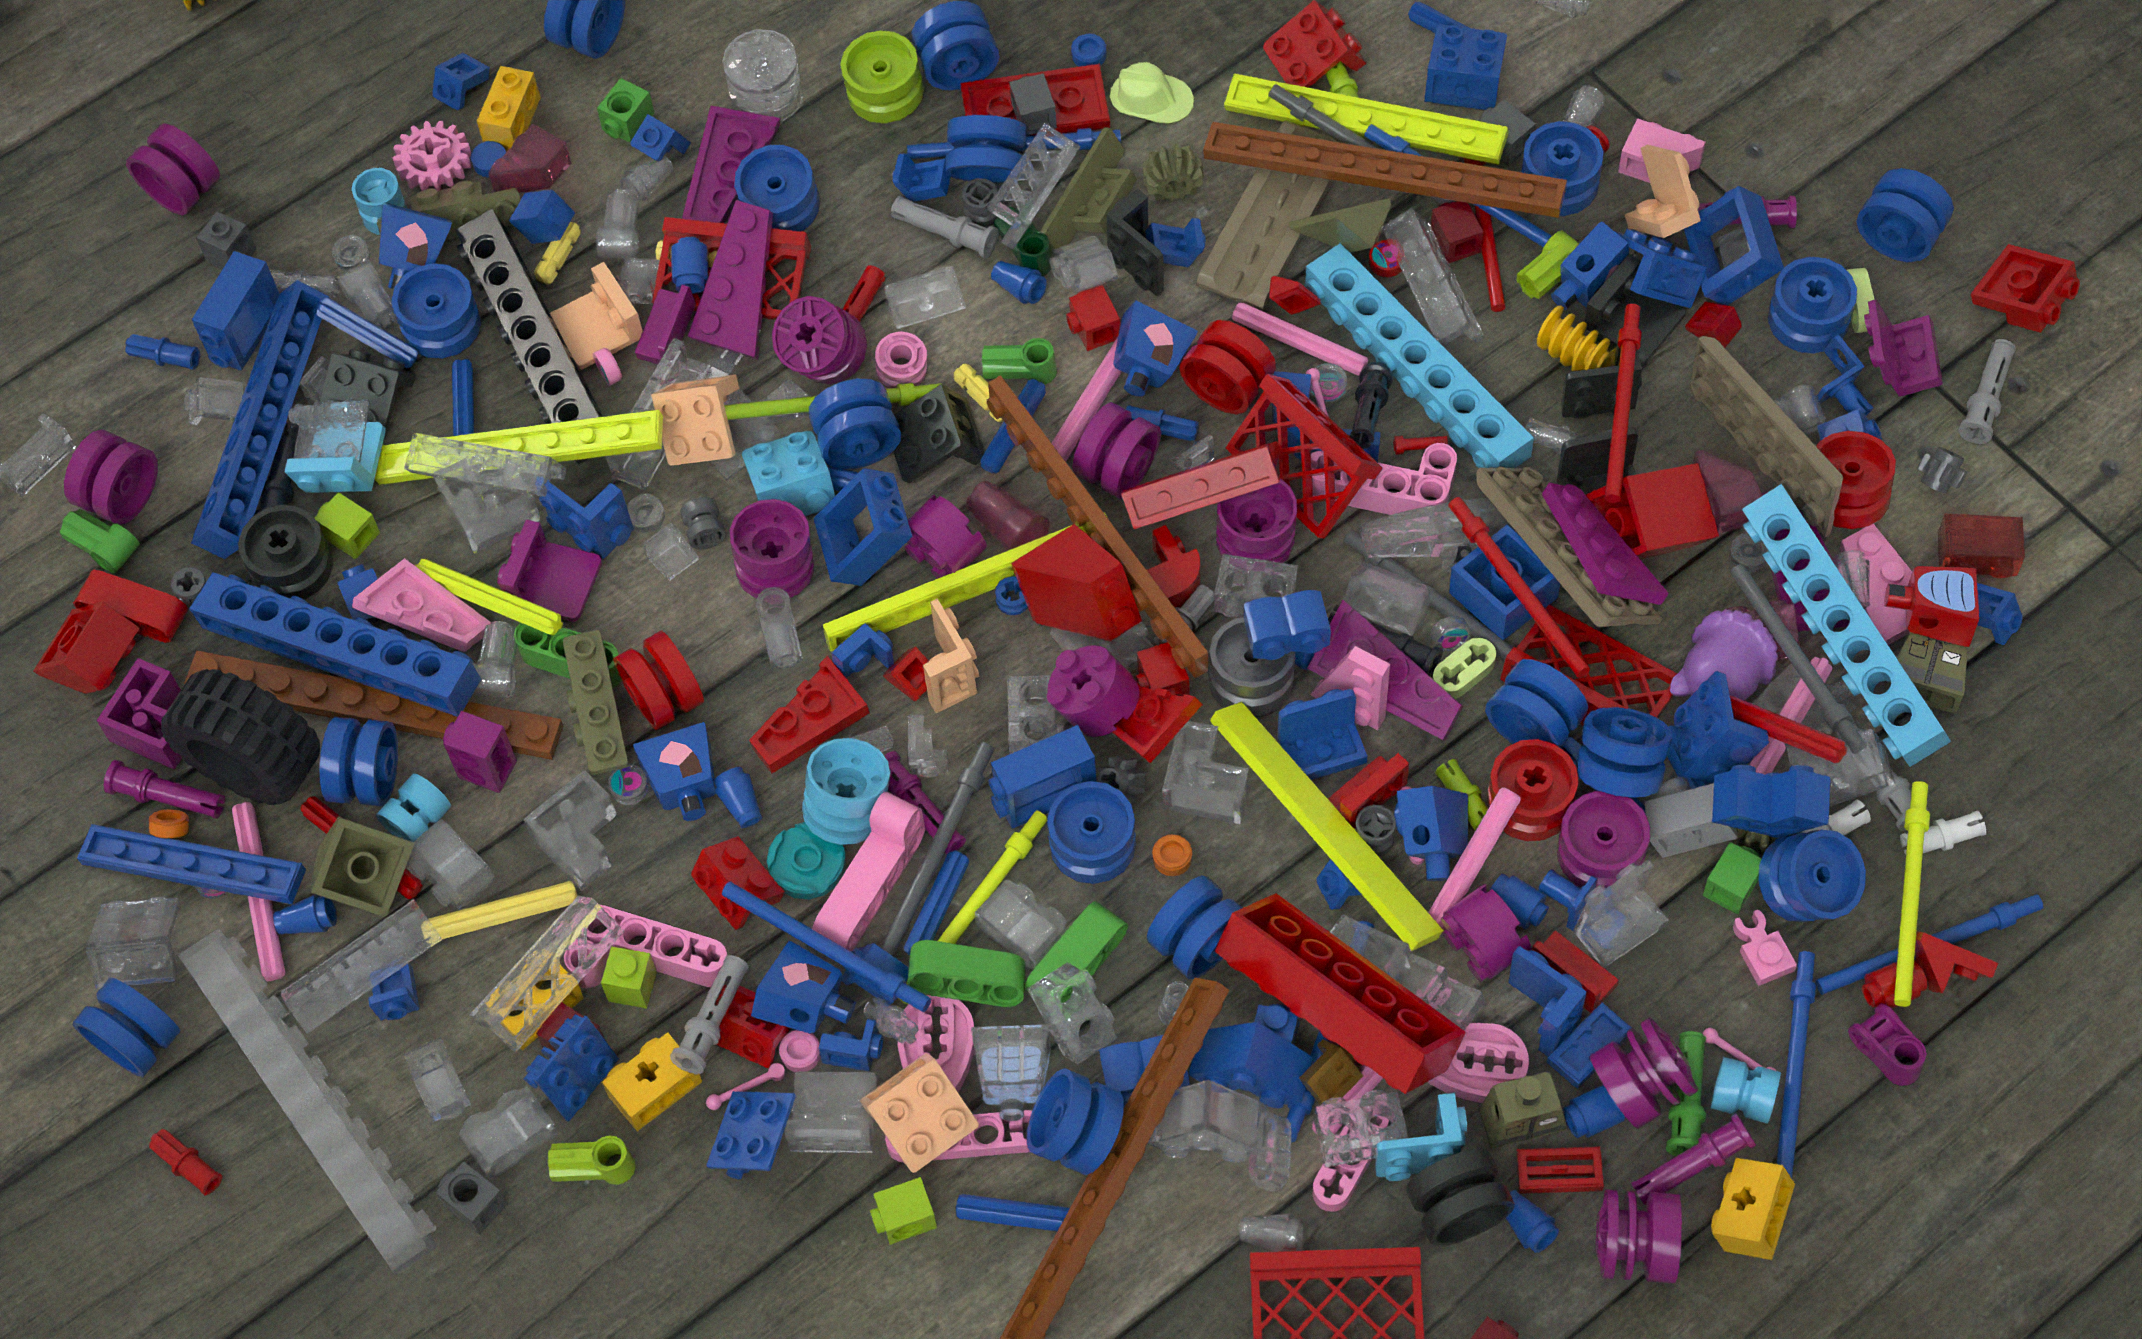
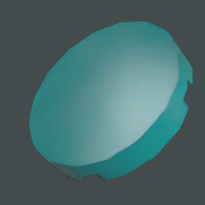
(805, 863)

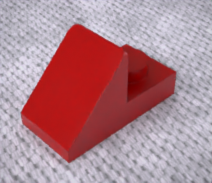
(1940, 957)

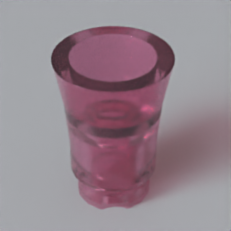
(1006, 516)

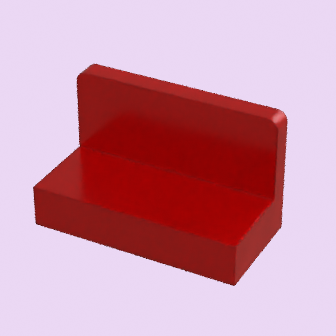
(1569, 959)

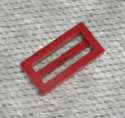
(1559, 1185)

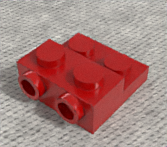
(2027, 287)

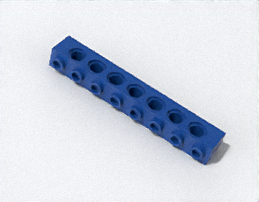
(259, 420)
(336, 643)

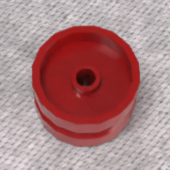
(1227, 366)
(1867, 477)
(658, 680)
(1542, 779)

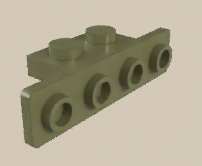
(1090, 193)
(464, 203)
(594, 702)

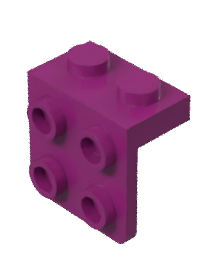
(1904, 351)
(549, 572)

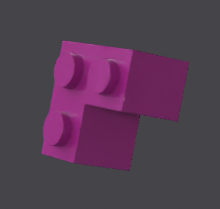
(136, 713)

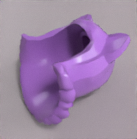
(1730, 645)

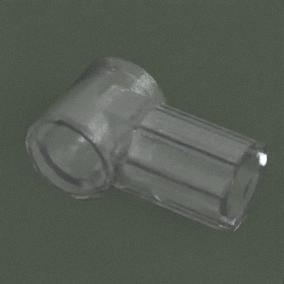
(619, 234)
(365, 290)
(1802, 407)
(779, 629)
(497, 661)

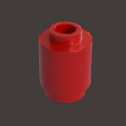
(1880, 985)

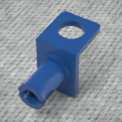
(1843, 387)
(1567, 894)

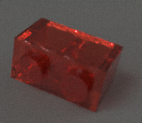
(1982, 542)

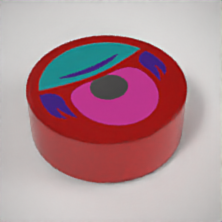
(1382, 260)

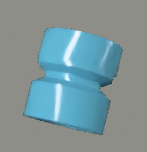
(371, 191)
(419, 797)
(1745, 1090)

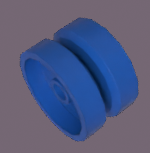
(584, 24)
(955, 44)
(984, 147)
(1569, 154)
(781, 182)
(1905, 215)
(1811, 304)
(436, 310)
(854, 423)
(1536, 704)
(1623, 752)
(358, 761)
(1091, 832)
(1812, 876)
(1192, 926)
(126, 1027)
(1075, 1121)

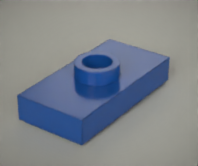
(1572, 1056)

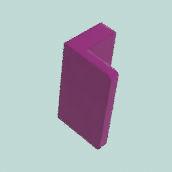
(666, 321)

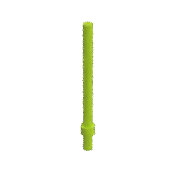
(903, 395)

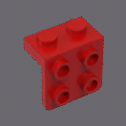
(1313, 46)

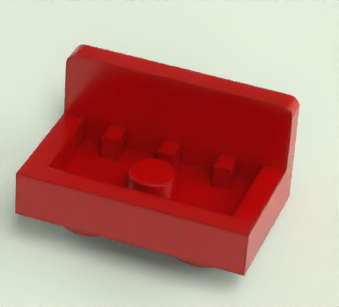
(736, 864)

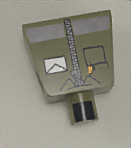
(1935, 670)
(1525, 1110)

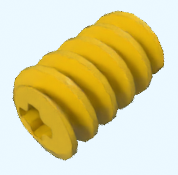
(1571, 343)

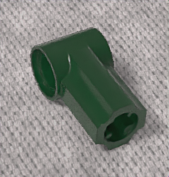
(1033, 247)

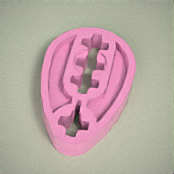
(1483, 1041)
(956, 1044)

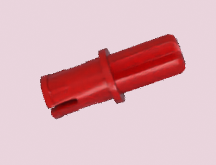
(185, 1161)

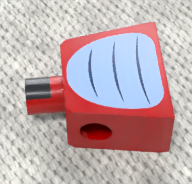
(1939, 603)

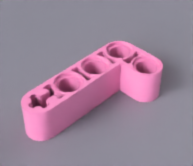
(1412, 484)
(893, 840)
(658, 942)

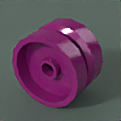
(173, 169)
(1116, 449)
(110, 477)
(1601, 838)

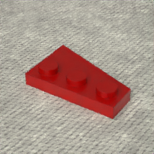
(814, 715)
(1155, 721)

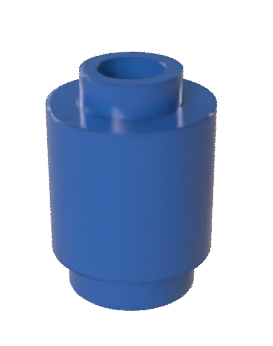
(690, 264)
(1522, 899)
(1592, 1113)

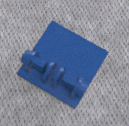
(575, 1067)
(750, 1132)

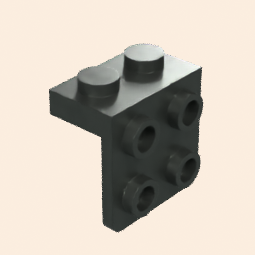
(1129, 244)
(362, 379)
(1595, 389)
(1586, 460)

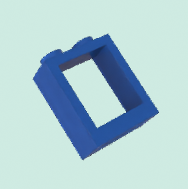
(1750, 269)
(236, 311)
(844, 554)
(1038, 773)

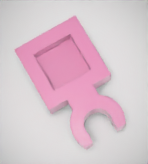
(1763, 954)

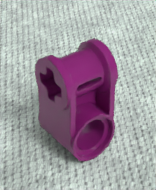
(1883, 1039)

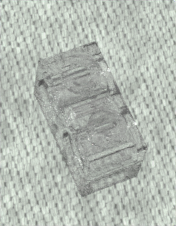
(1257, 579)
(1028, 718)
(1067, 1017)
(1356, 1115)

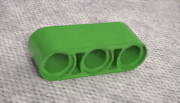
(550, 650)
(1083, 945)
(967, 973)

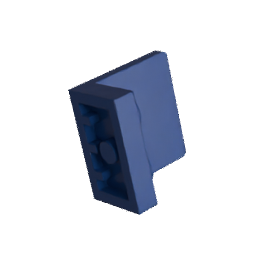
(1465, 67)
(1663, 271)
(1556, 992)

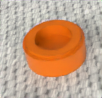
(168, 823)
(1172, 855)

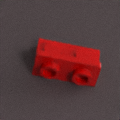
(1371, 786)
(748, 1035)

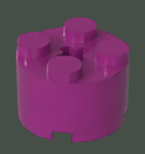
(943, 537)
(1092, 690)
(1484, 931)

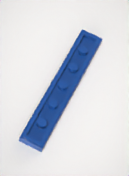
(192, 864)

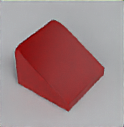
(1292, 295)
(1716, 322)
(908, 673)

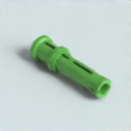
(1689, 1113)

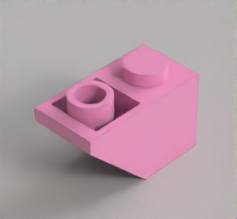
(1653, 134)

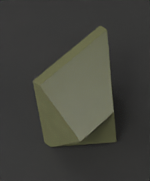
(1353, 226)
(360, 866)

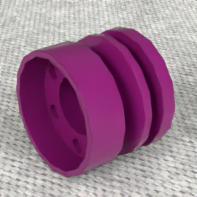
(835, 348)
(1258, 524)
(771, 547)
(1644, 1072)
(1640, 1236)

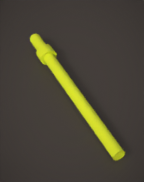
(1916, 823)
(1016, 848)

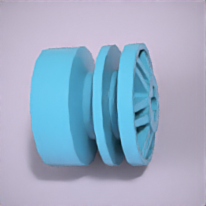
(842, 788)

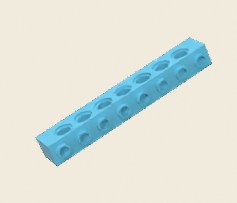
(1436, 366)
(1923, 732)

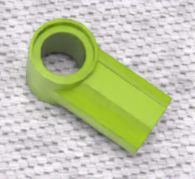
(1545, 269)
(588, 1159)

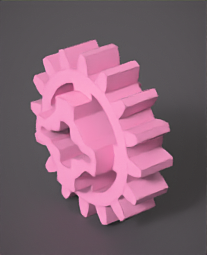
(432, 156)

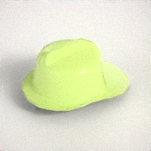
(1151, 95)

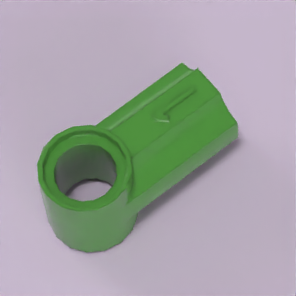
(1019, 360)
(105, 544)

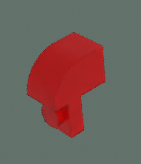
(1179, 570)

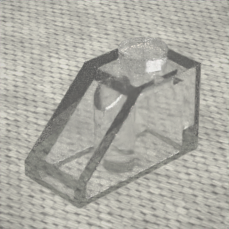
(437, 1080)

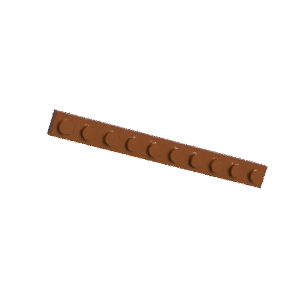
(1385, 169)
(1086, 513)
(346, 698)
(1107, 1183)

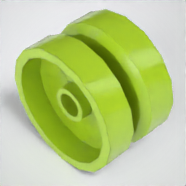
(882, 76)

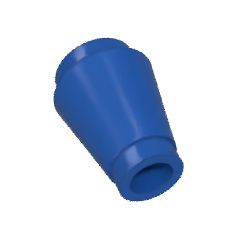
(1021, 282)
(738, 796)
(306, 916)
(1531, 1224)

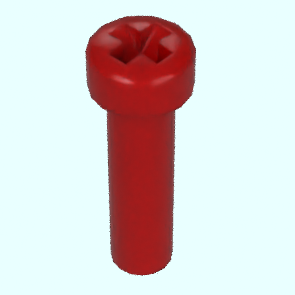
(1401, 444)

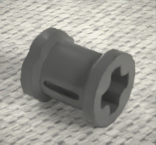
(184, 587)

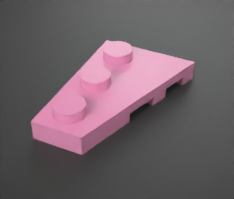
(1885, 568)
(422, 606)
(1367, 678)

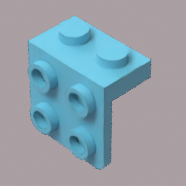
(790, 472)
(340, 473)
(1410, 1156)

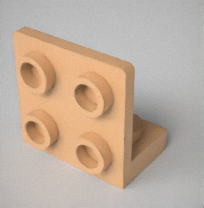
(1674, 201)
(598, 319)
(696, 419)
(953, 673)
(920, 1112)

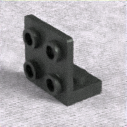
(1607, 310)
(934, 431)

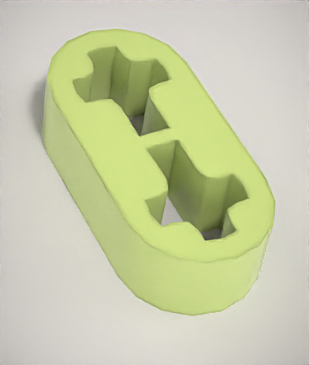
(1864, 294)
(1459, 662)

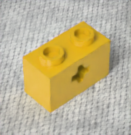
(645, 1100)
(1753, 1208)

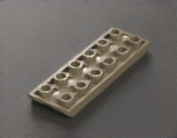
(1258, 233)
(1766, 433)
(1520, 501)

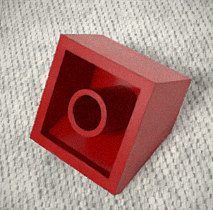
(88, 648)

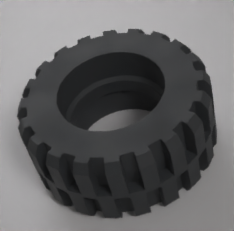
(241, 736)

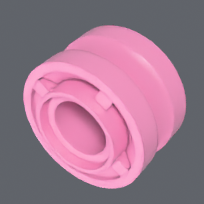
(898, 346)

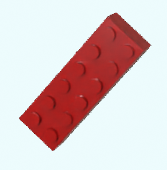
(1340, 993)

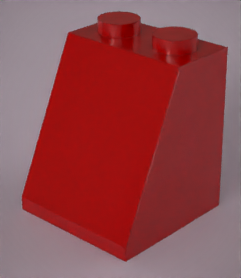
(1660, 511)
(1077, 586)

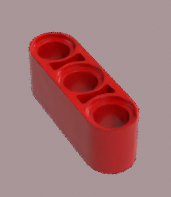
(151, 610)

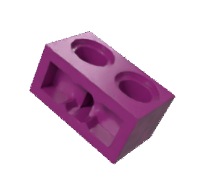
(479, 751)

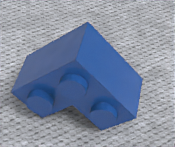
(1771, 801)
(1253, 1061)

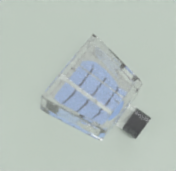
(1011, 1065)

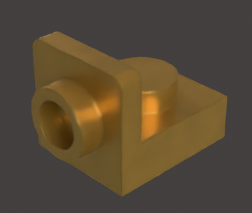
(1332, 1073)

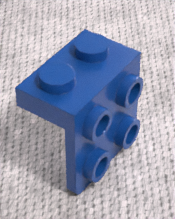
(596, 527)
(1322, 733)
(1709, 734)

